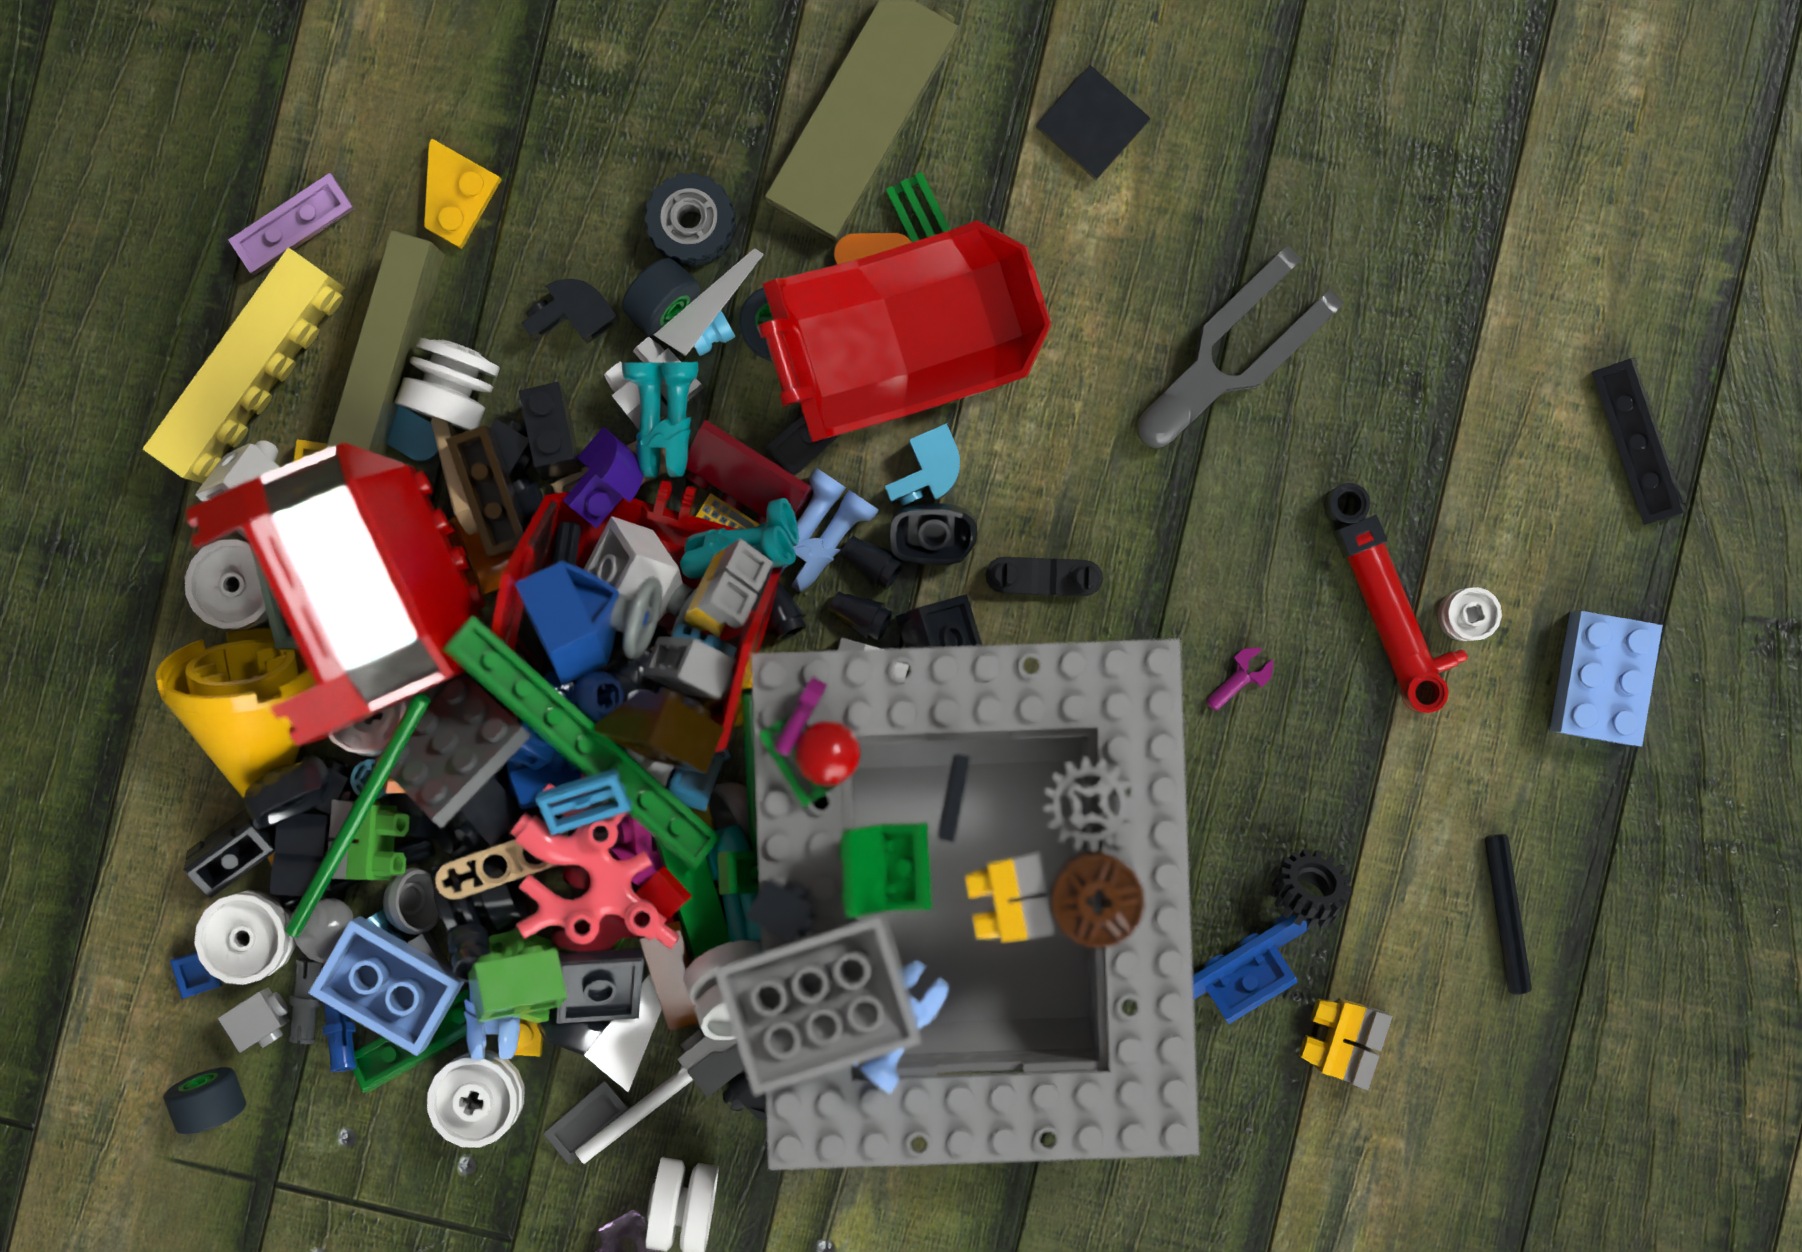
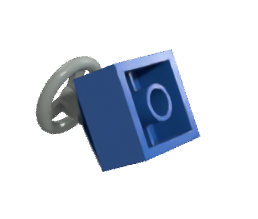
(580, 615)

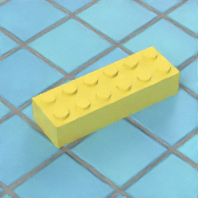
(245, 367)

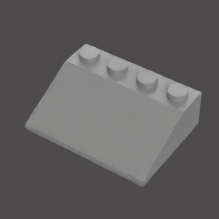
(819, 1003)

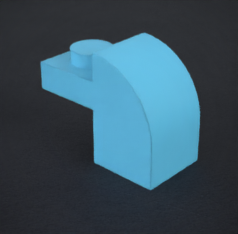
(939, 468)

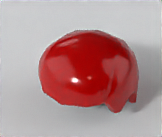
(827, 753)

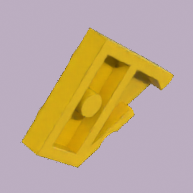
(455, 194)

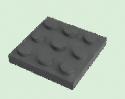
(456, 749)

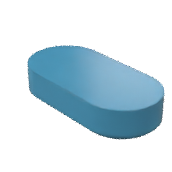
(412, 436)

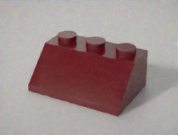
(741, 473)

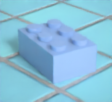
(1606, 678)
(387, 985)

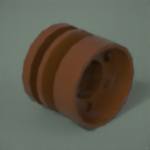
(1078, 880)

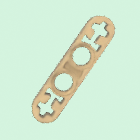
(516, 868)

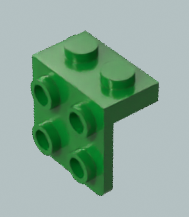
(885, 868)

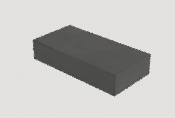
(586, 1120)

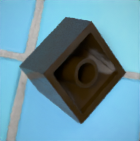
(664, 730)

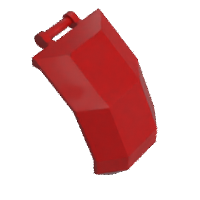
(905, 328)

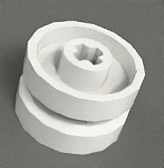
(211, 587)
(221, 940)
(705, 991)
(462, 1119)
(681, 1206)

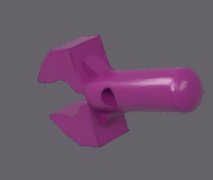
(1240, 678)
(800, 715)

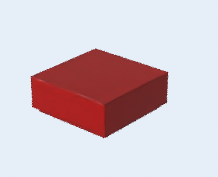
(664, 892)

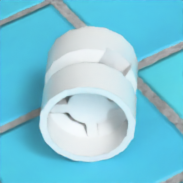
(1469, 614)

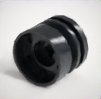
(501, 903)

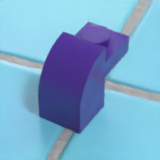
(610, 477)

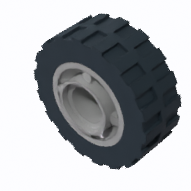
(686, 195)

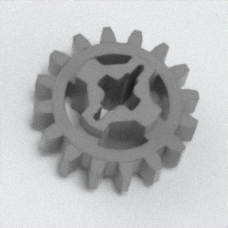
(1076, 820)

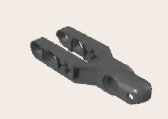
(1204, 382)

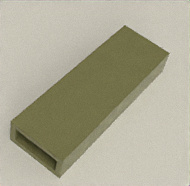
(862, 115)
(387, 342)

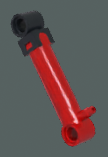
(1364, 546)

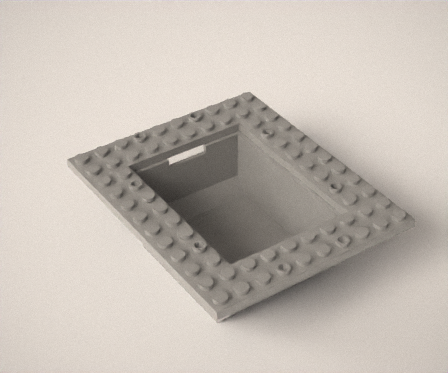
(1032, 1004)

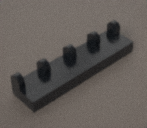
(1639, 441)

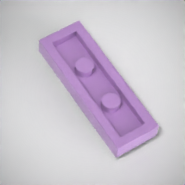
(291, 224)

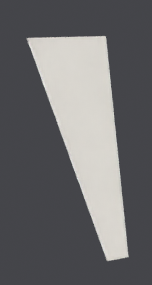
(693, 320)
(625, 1040)

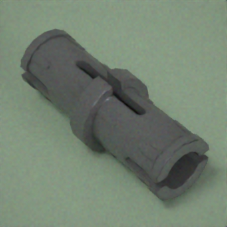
(304, 1004)

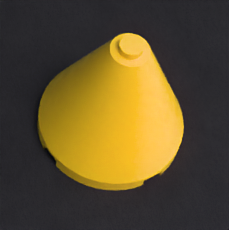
(227, 697)

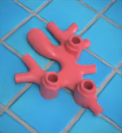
(609, 885)

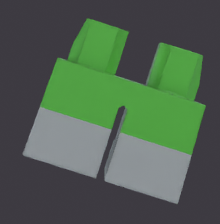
(373, 854)

